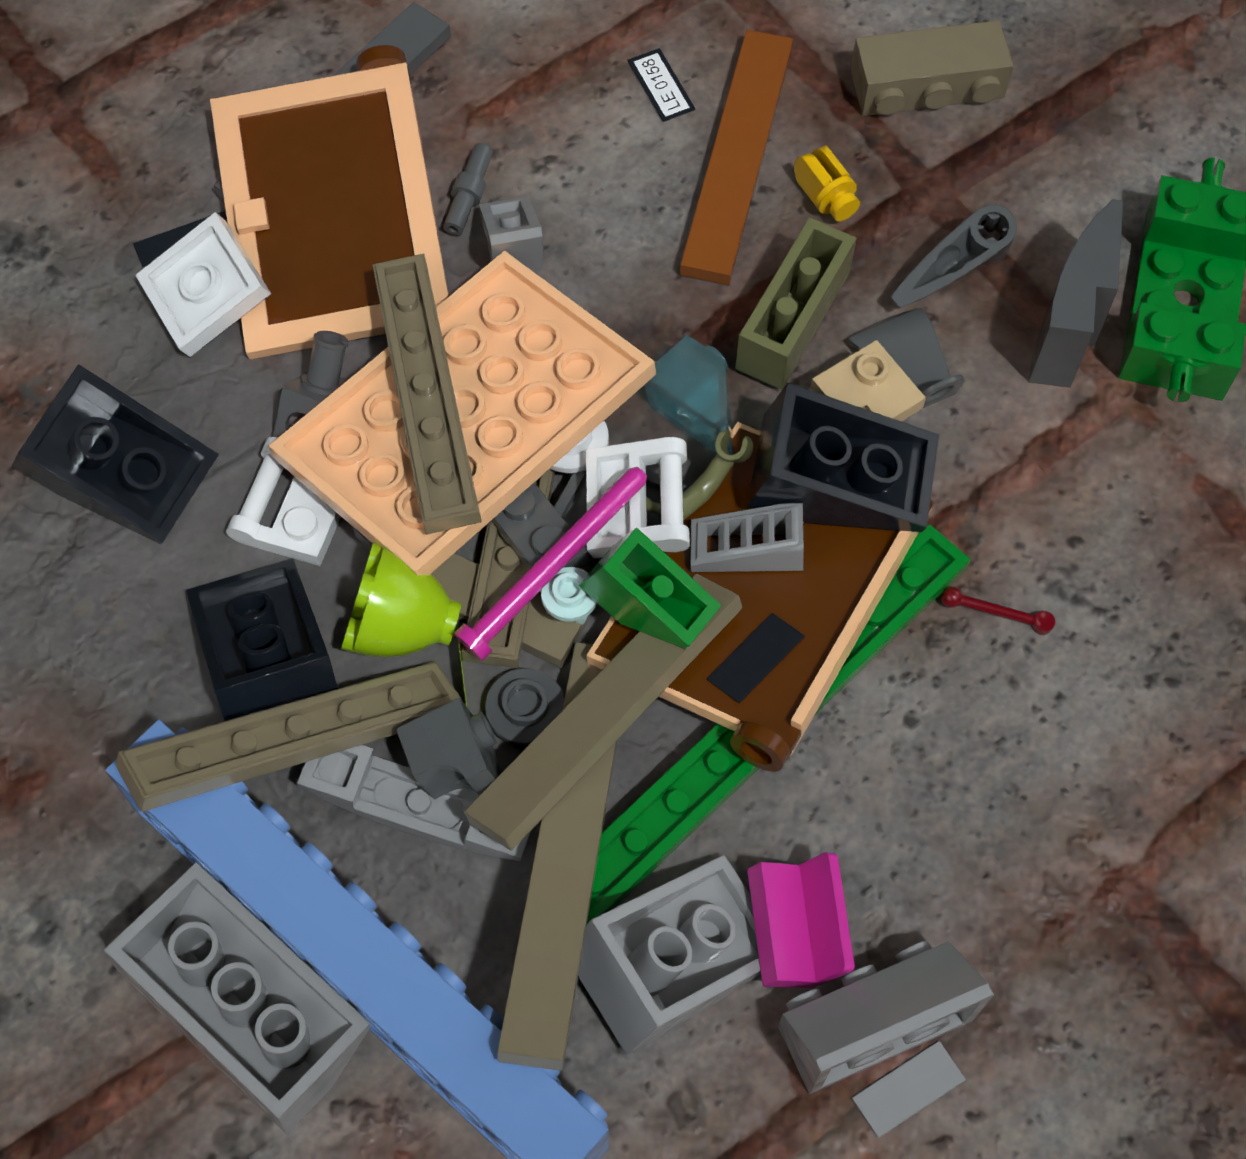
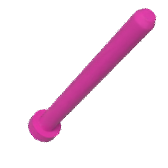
(530, 584)

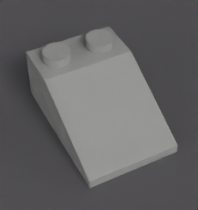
(670, 953)

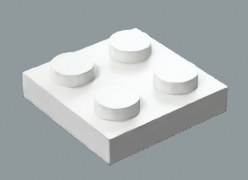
(202, 284)

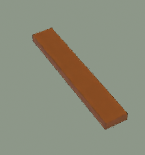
(736, 158)

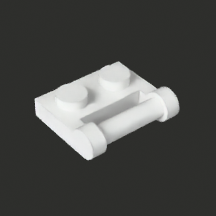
(609, 463)
(302, 525)

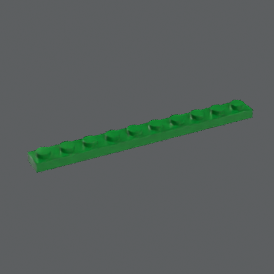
(714, 771)

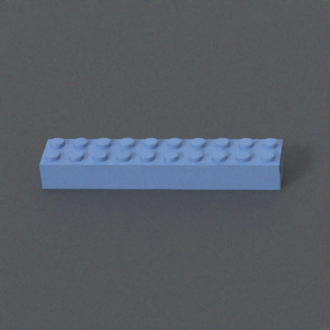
(377, 971)

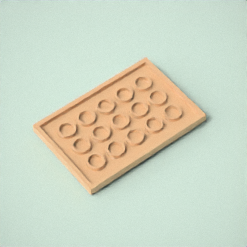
(527, 387)

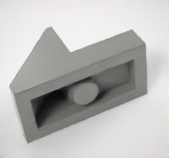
(513, 228)

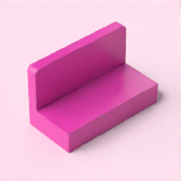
(800, 922)

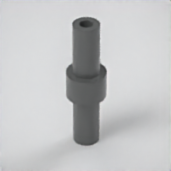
(468, 189)

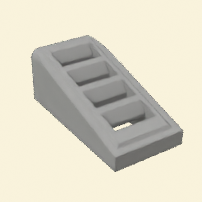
(768, 556)

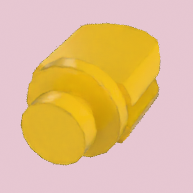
(827, 183)

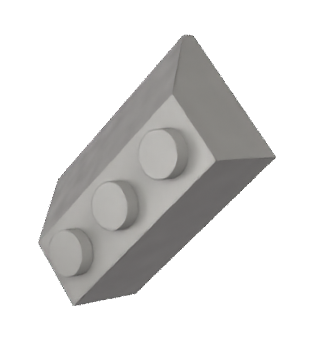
(881, 1013)

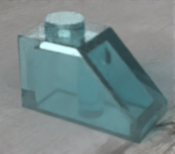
(693, 391)

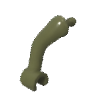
(712, 477)

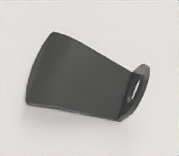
(916, 350)

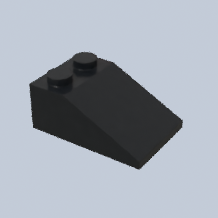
(114, 456)
(843, 463)
(261, 640)

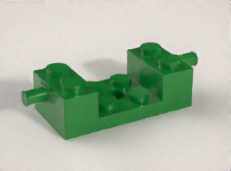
(1195, 246)

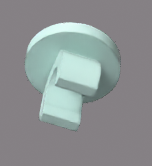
(565, 598)

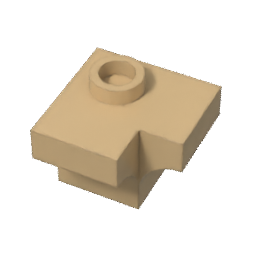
(871, 382)

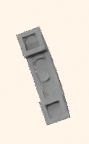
(396, 799)

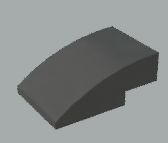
(1080, 300)

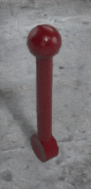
(1041, 623)

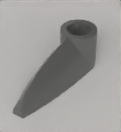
(959, 254)

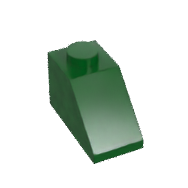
(650, 591)

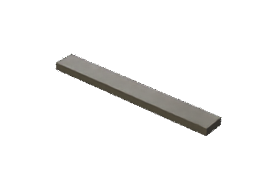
(557, 910)

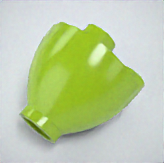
(398, 610)

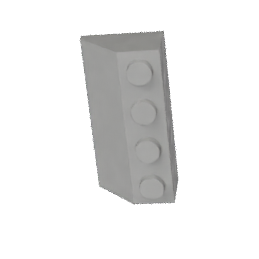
(240, 996)

